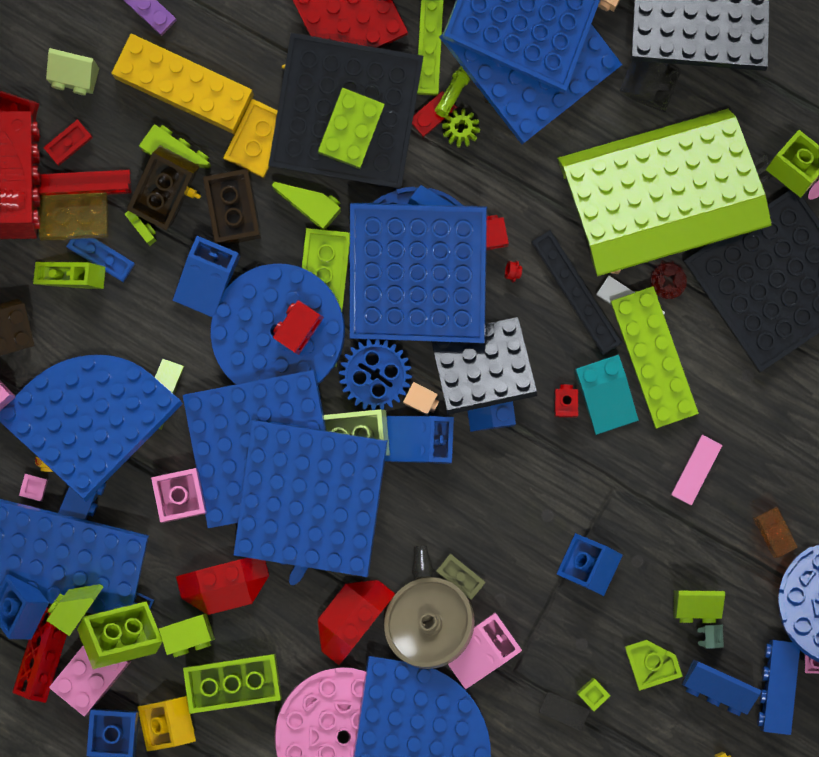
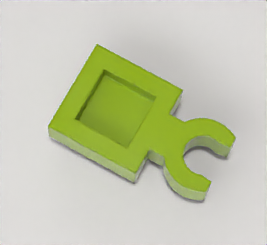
(145, 231)

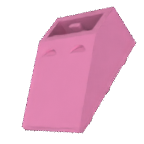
(486, 651)

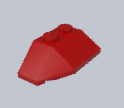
(224, 585)
(351, 616)

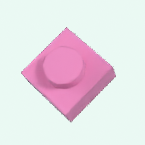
(33, 487)

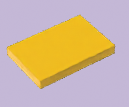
(253, 139)

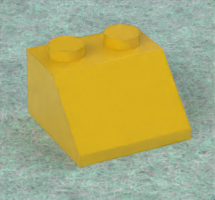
(166, 724)

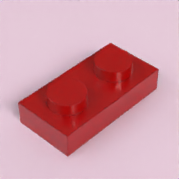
(14, 103)
(427, 119)
(68, 142)

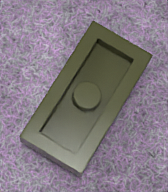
(461, 576)

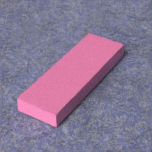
(696, 470)

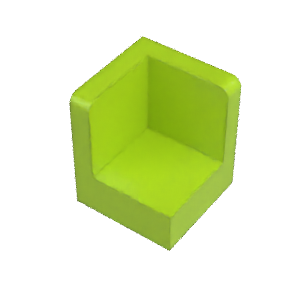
(593, 694)

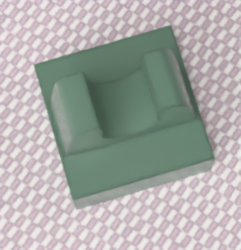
(713, 636)

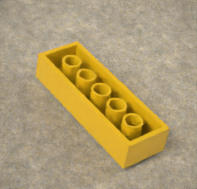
(182, 83)

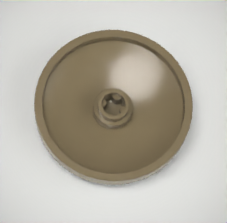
(429, 623)

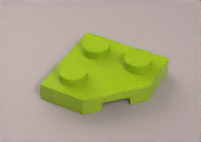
(652, 664)

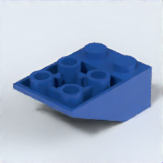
(205, 276)
(420, 439)

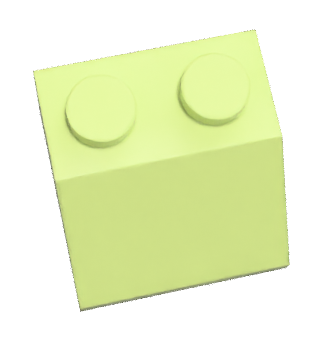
(71, 72)

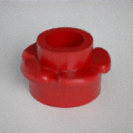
(513, 271)

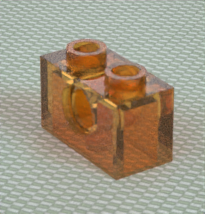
(775, 532)

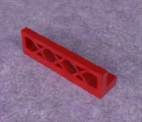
(86, 182)
(46, 660)

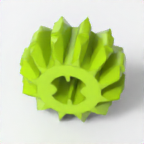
(454, 123)

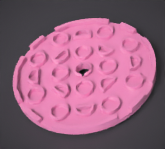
(318, 712)

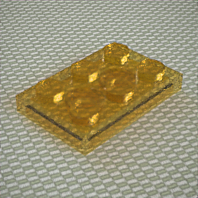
(73, 216)

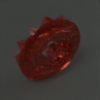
(669, 291)

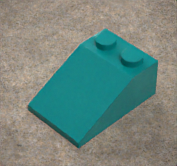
(606, 394)

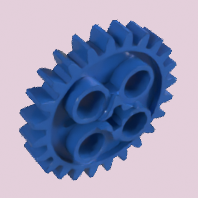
(387, 357)

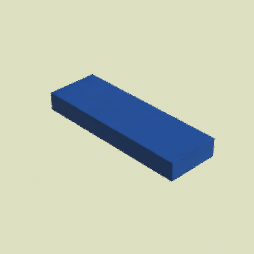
(100, 254)

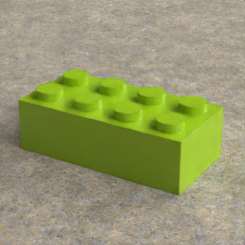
(232, 683)

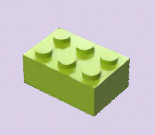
(351, 128)
(119, 635)

